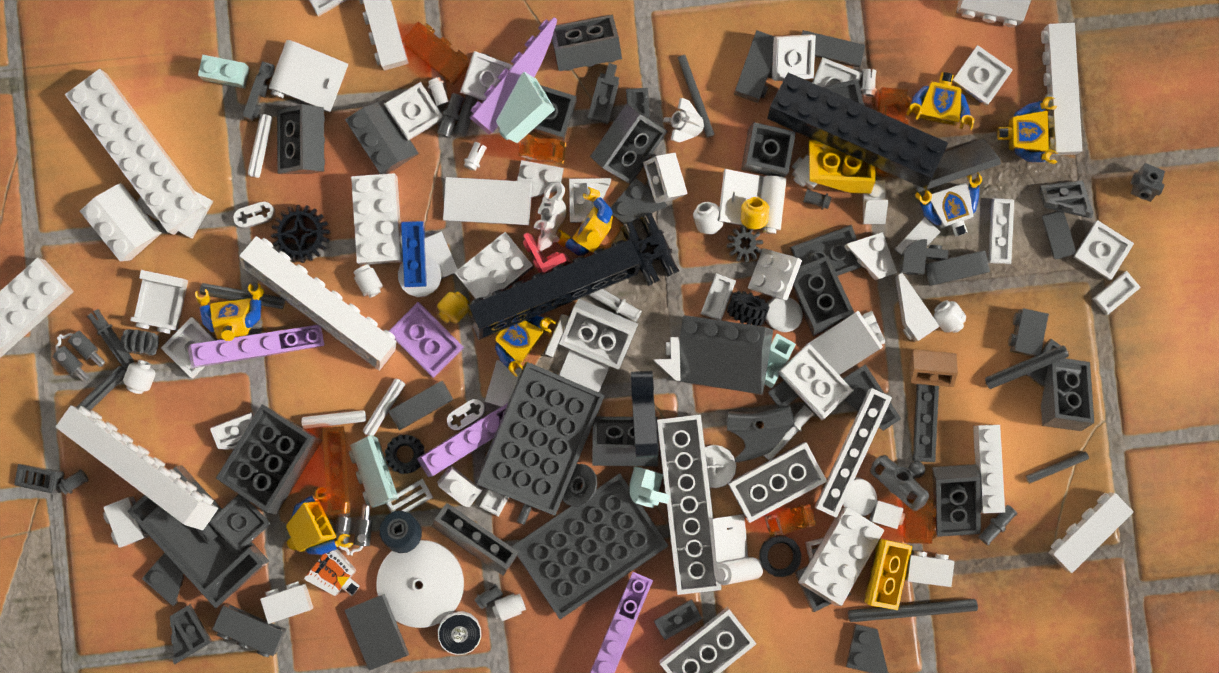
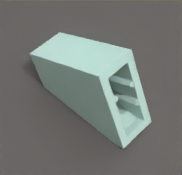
(524, 109)

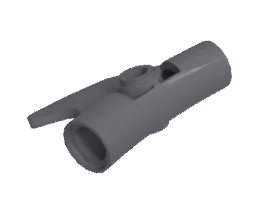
(760, 440)

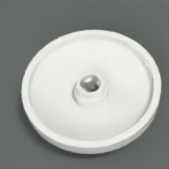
(441, 582)

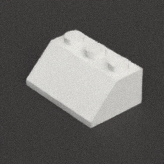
(1006, 11)
(120, 222)
(598, 334)

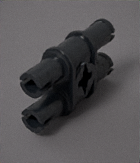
(661, 252)

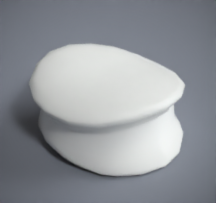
(783, 314)
(861, 497)

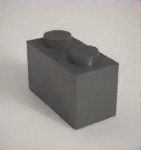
(1028, 332)

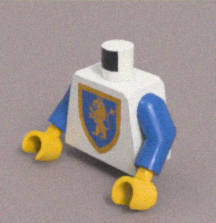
(952, 205)

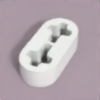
(252, 210)
(469, 418)

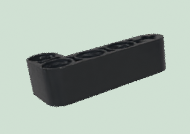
(644, 414)

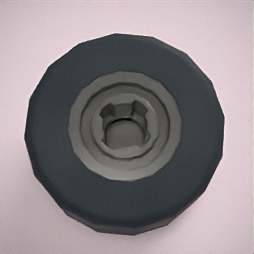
(402, 539)

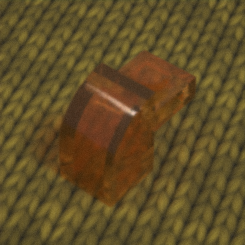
(542, 150)
(790, 520)

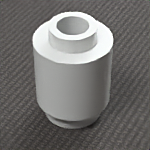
(367, 281)
(508, 607)

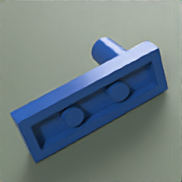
(414, 254)

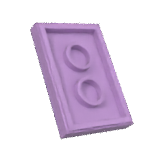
(426, 339)

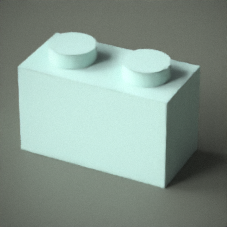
(223, 71)

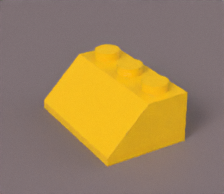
(888, 574)

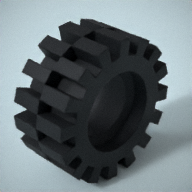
(748, 308)
(391, 453)

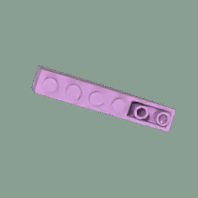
(529, 61)
(255, 346)
(461, 443)
(622, 624)

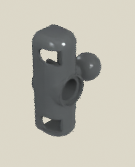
(900, 480)

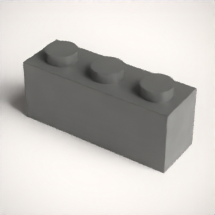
(756, 68)
(249, 630)

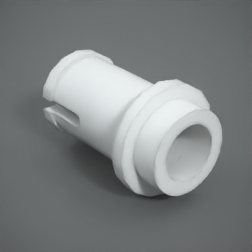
(868, 83)
(438, 91)
(474, 157)

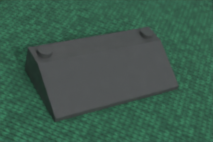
(212, 566)

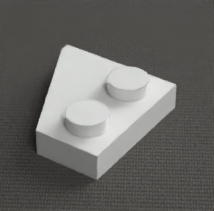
(540, 176)
(578, 205)
(873, 255)
(230, 432)

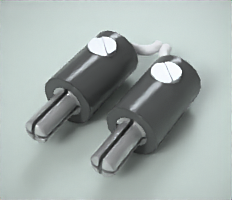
(69, 361)
(362, 531)

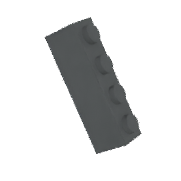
(475, 539)

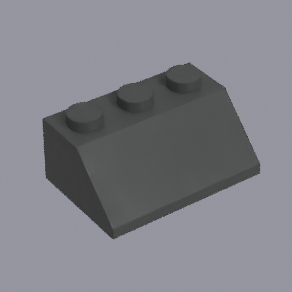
(586, 43)
(381, 137)
(300, 140)
(628, 144)
(616, 443)

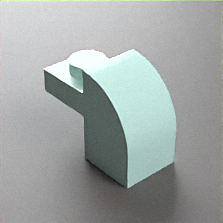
(779, 354)
(645, 487)

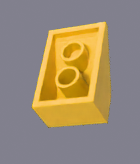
(839, 170)

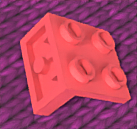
(540, 262)

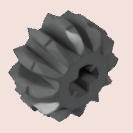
(737, 241)
(139, 342)

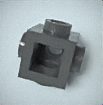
(1144, 185)

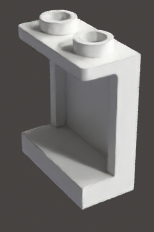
(160, 301)

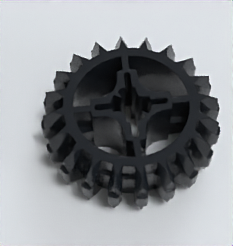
(281, 235)

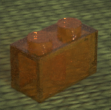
(919, 524)

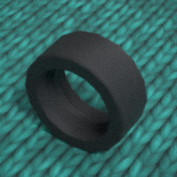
(764, 554)

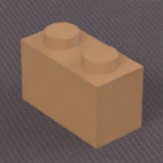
(933, 368)

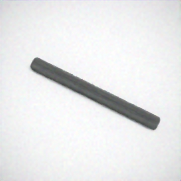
(913, 610)

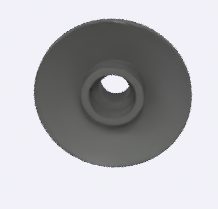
(574, 494)

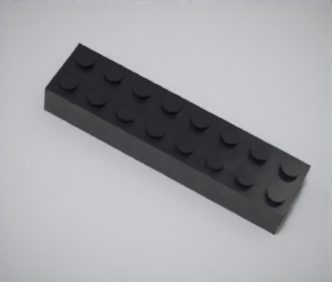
(857, 130)
(554, 288)

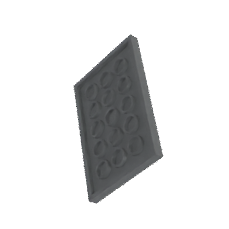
(540, 438)
(589, 547)

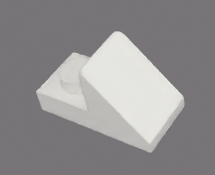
(875, 204)
(672, 365)

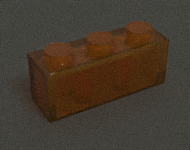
(436, 52)

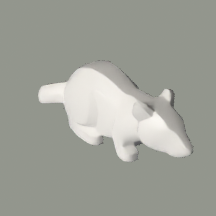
(552, 216)

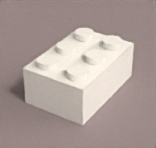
(494, 268)

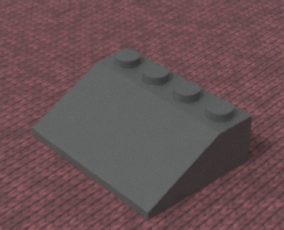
(724, 354)
(269, 459)

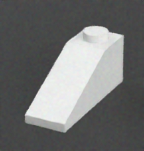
(914, 314)

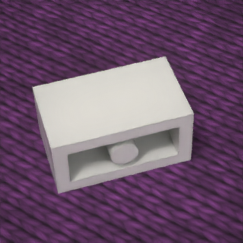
(665, 178)
(123, 525)
(930, 570)
(286, 603)

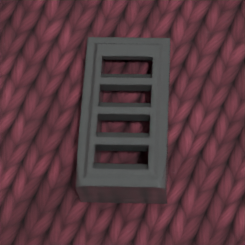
(51, 481)

